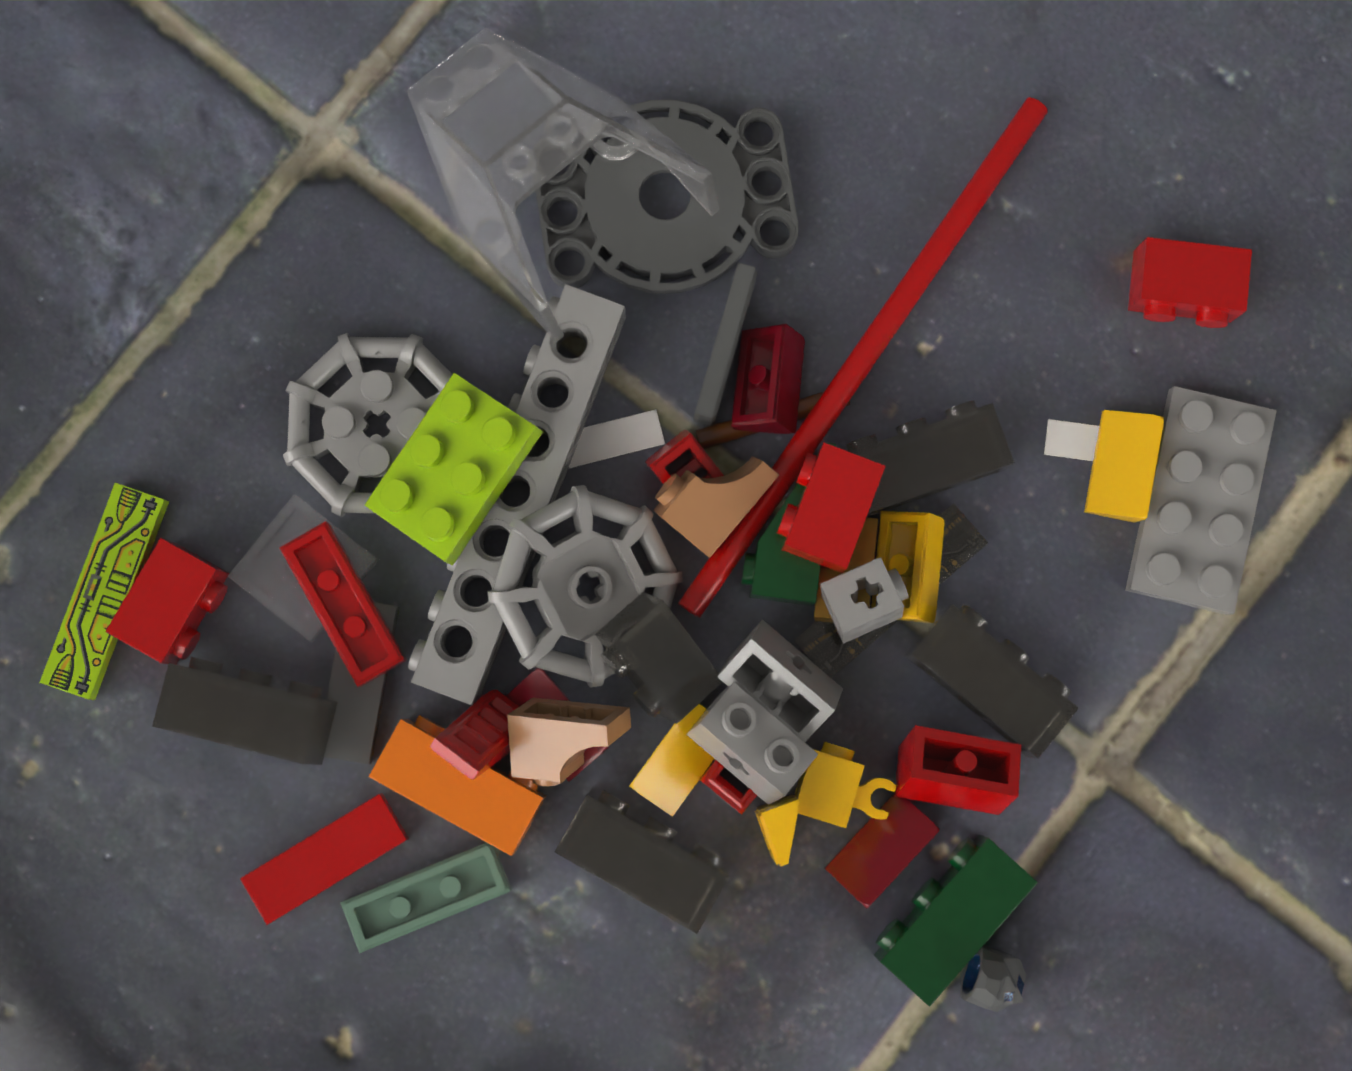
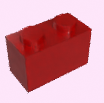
(1189, 281)
(831, 508)
(169, 603)
(958, 770)

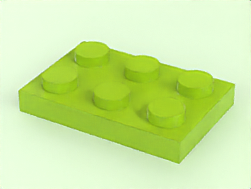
(453, 469)

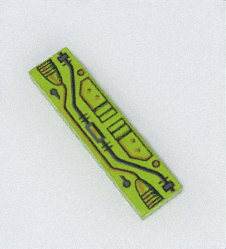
(109, 571)

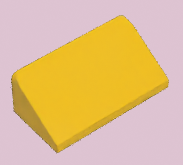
(1124, 465)
(914, 547)
(673, 766)
(778, 826)

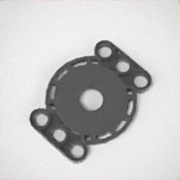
(615, 222)

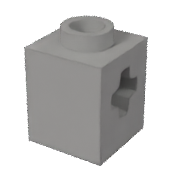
(857, 619)

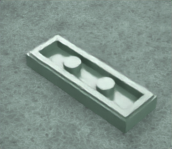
(425, 896)

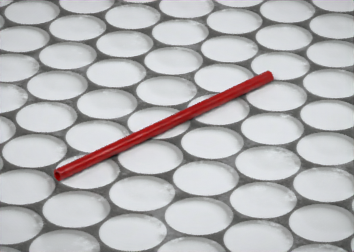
(867, 352)

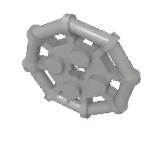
(349, 409)
(559, 573)

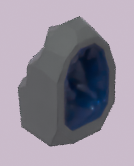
(993, 979)

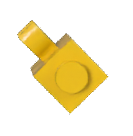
(832, 787)

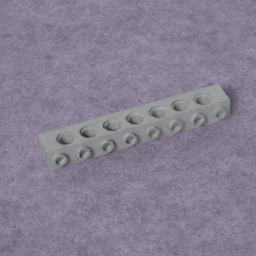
(599, 325)

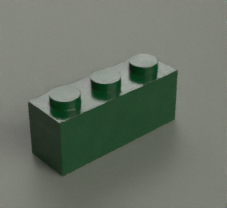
(953, 917)

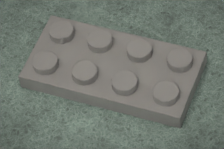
(1202, 501)

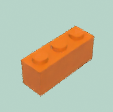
(489, 807)

